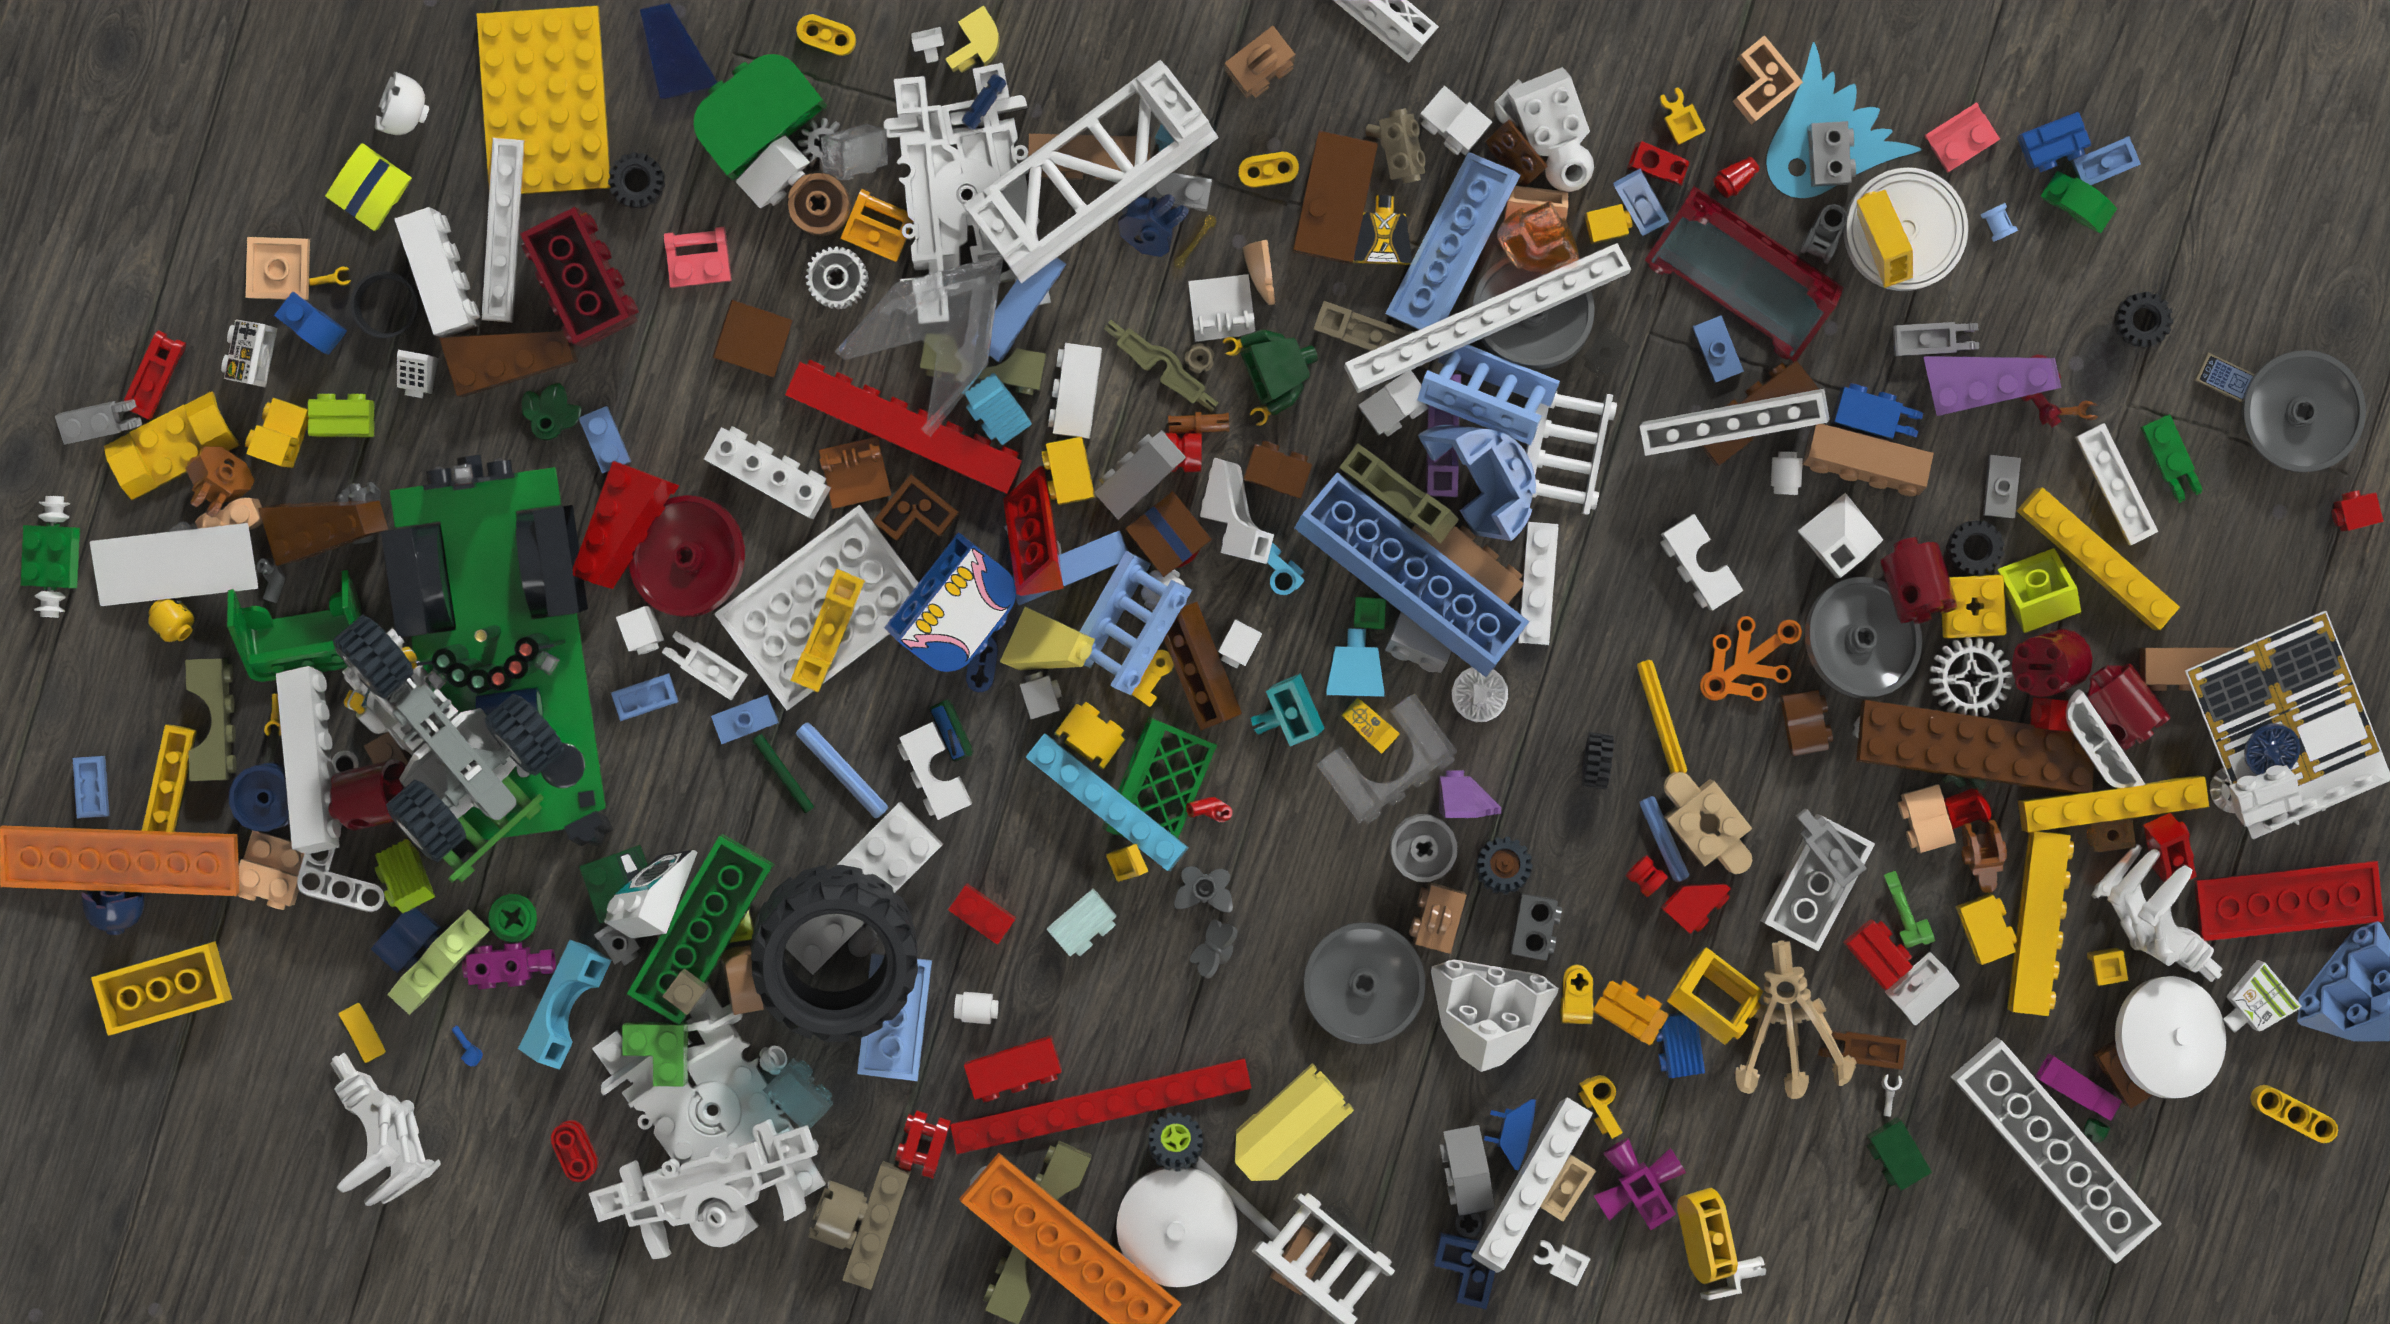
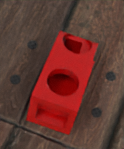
(1658, 163)

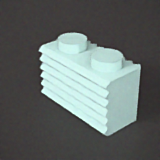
(1082, 923)

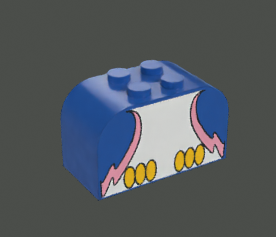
(954, 607)

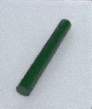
(783, 773)

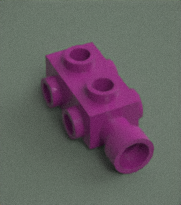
(497, 968)

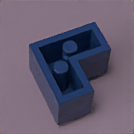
(1475, 1278)

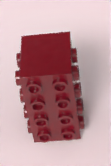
(579, 277)

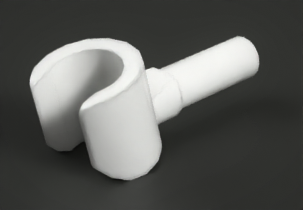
(1890, 1093)

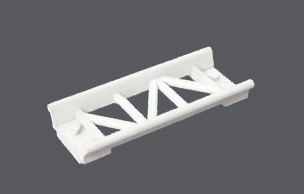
(1017, 240)

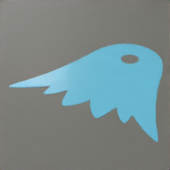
(1818, 104)

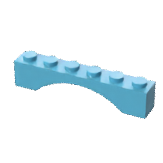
(1107, 802)

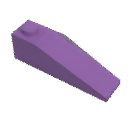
(1464, 797)

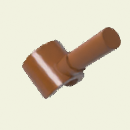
(2080, 410)

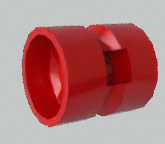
(1191, 447)

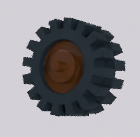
(1503, 865)

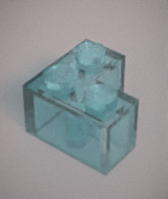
(798, 1095)

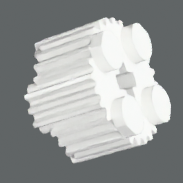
(854, 277)

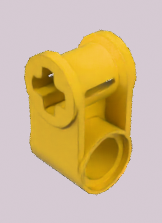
(1577, 1001)

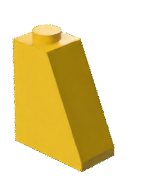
(1885, 238)

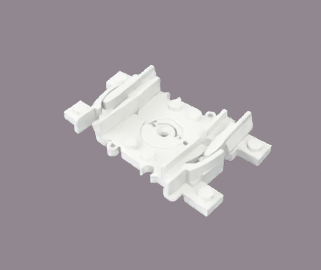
(943, 172)
(720, 1079)

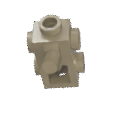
(1401, 145)

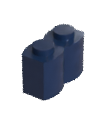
(406, 939)

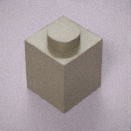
(685, 991)

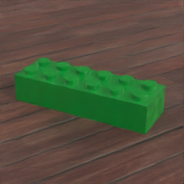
(702, 923)

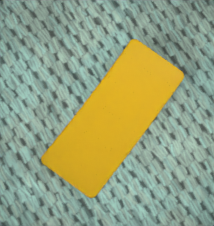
(362, 1032)

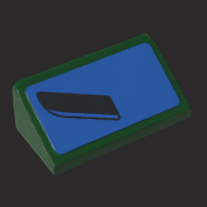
(951, 730)

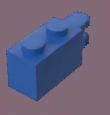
(1872, 413)

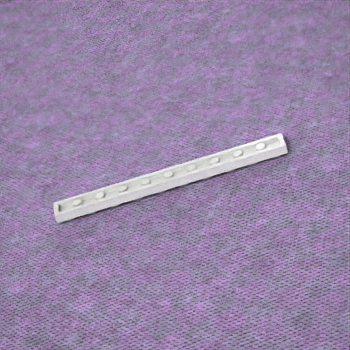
(1487, 318)

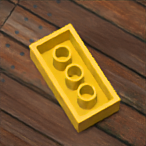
(161, 988)

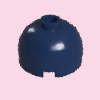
(112, 909)

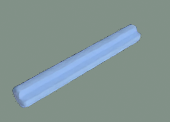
(841, 770)

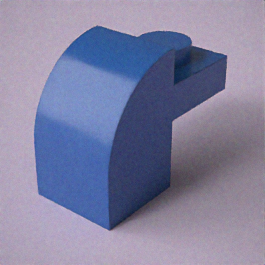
(310, 323)

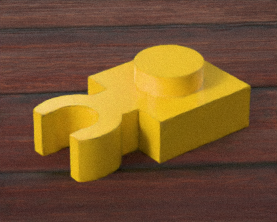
(1682, 122)

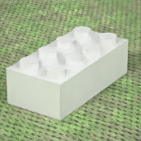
(437, 273)
(1810, 895)

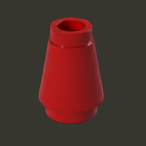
(1735, 177)

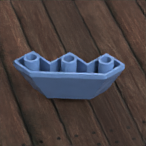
(2352, 989)

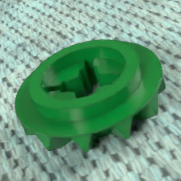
(499, 919)

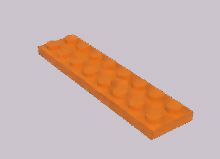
(119, 860)
(1066, 1247)

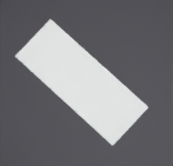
(174, 564)

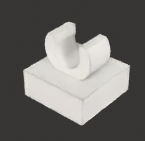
(928, 41)

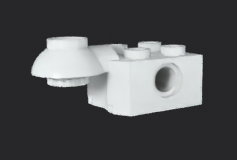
(1554, 127)

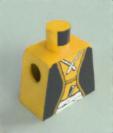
(1383, 236)

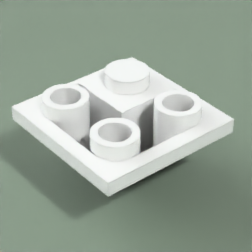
(1841, 536)

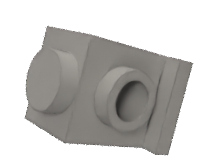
(627, 954)

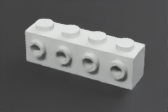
(768, 473)

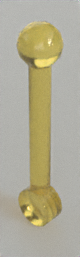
(1210, 222)

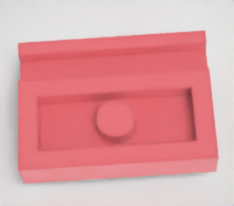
(1962, 137)

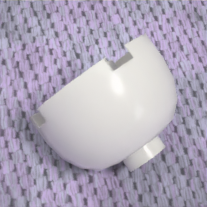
(401, 106)

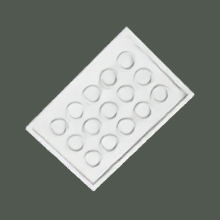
(780, 609)

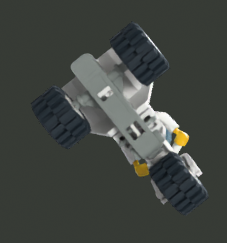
(454, 756)

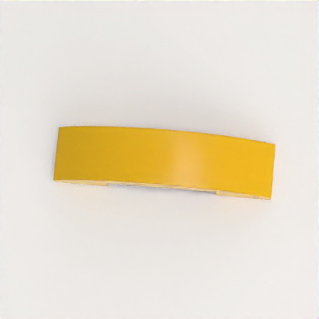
(828, 630)

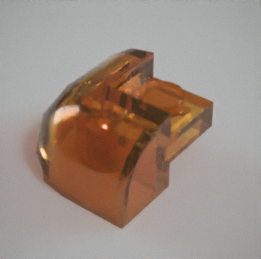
(1538, 239)

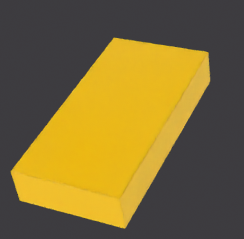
(1127, 862)

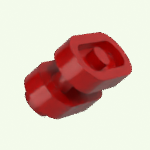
(574, 1150)
(908, 1154)

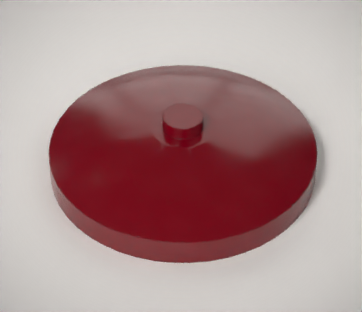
(689, 558)

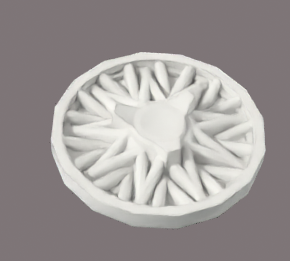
(1479, 696)

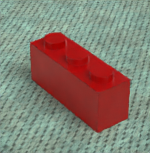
(1013, 1069)

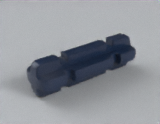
(983, 101)

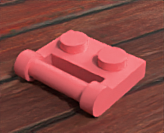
(698, 268)

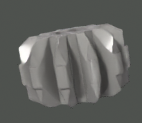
(813, 137)

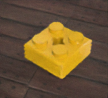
(1988, 620)

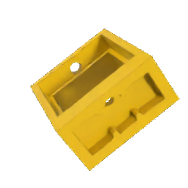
(1730, 981)

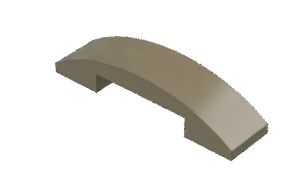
(1357, 329)

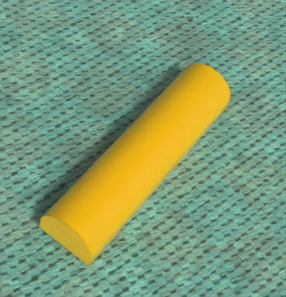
(169, 779)

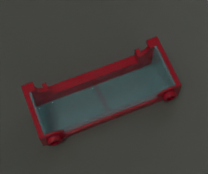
(1746, 272)

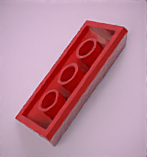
(1033, 536)

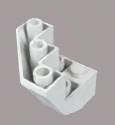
(1489, 1009)

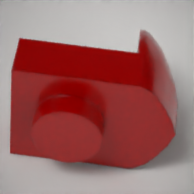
(1967, 807)

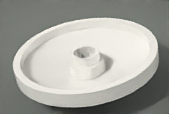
(2170, 1037)
(1177, 1226)

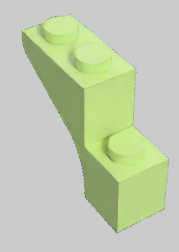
(438, 961)

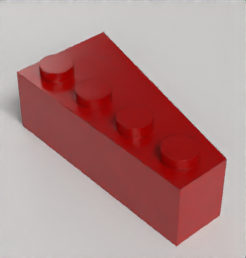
(620, 523)

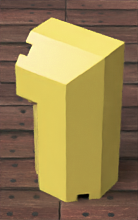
(1289, 1126)

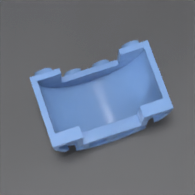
(1499, 470)

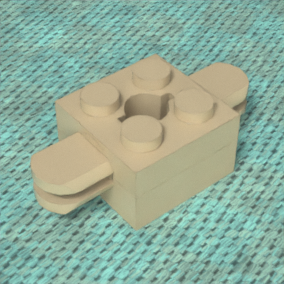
(1707, 822)

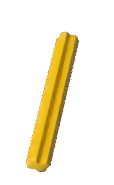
(1661, 716)

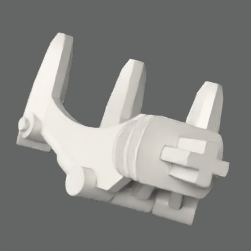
(2151, 923)
(390, 1135)

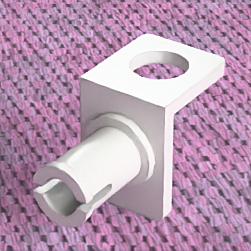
(1746, 1269)

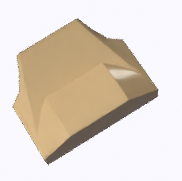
(1567, 1187)

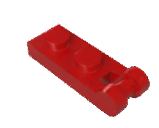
(154, 374)

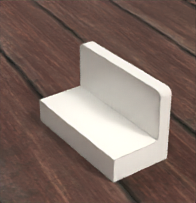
(1922, 988)

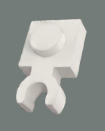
(1565, 1264)

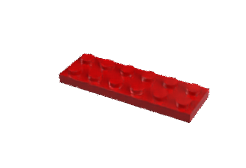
(2289, 900)

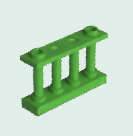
(529, 807)

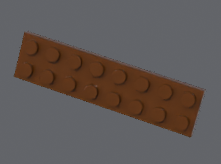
(1972, 747)

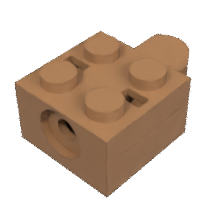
(1260, 62)
(1438, 917)

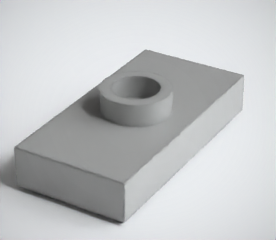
(2001, 486)

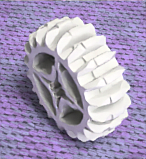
(1970, 664)

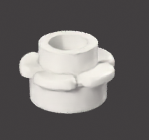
(773, 1059)

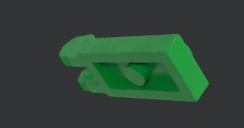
(2171, 455)

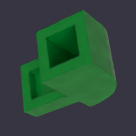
(2080, 200)

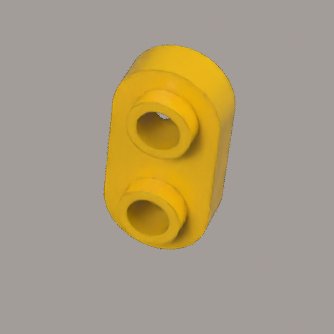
(827, 35)
(1268, 169)

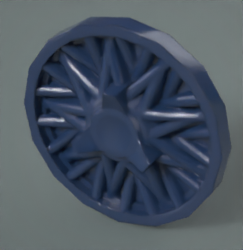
(2271, 746)

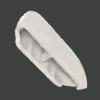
(2100, 743)

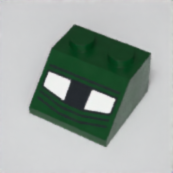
(610, 875)

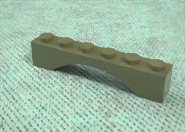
(1012, 1290)

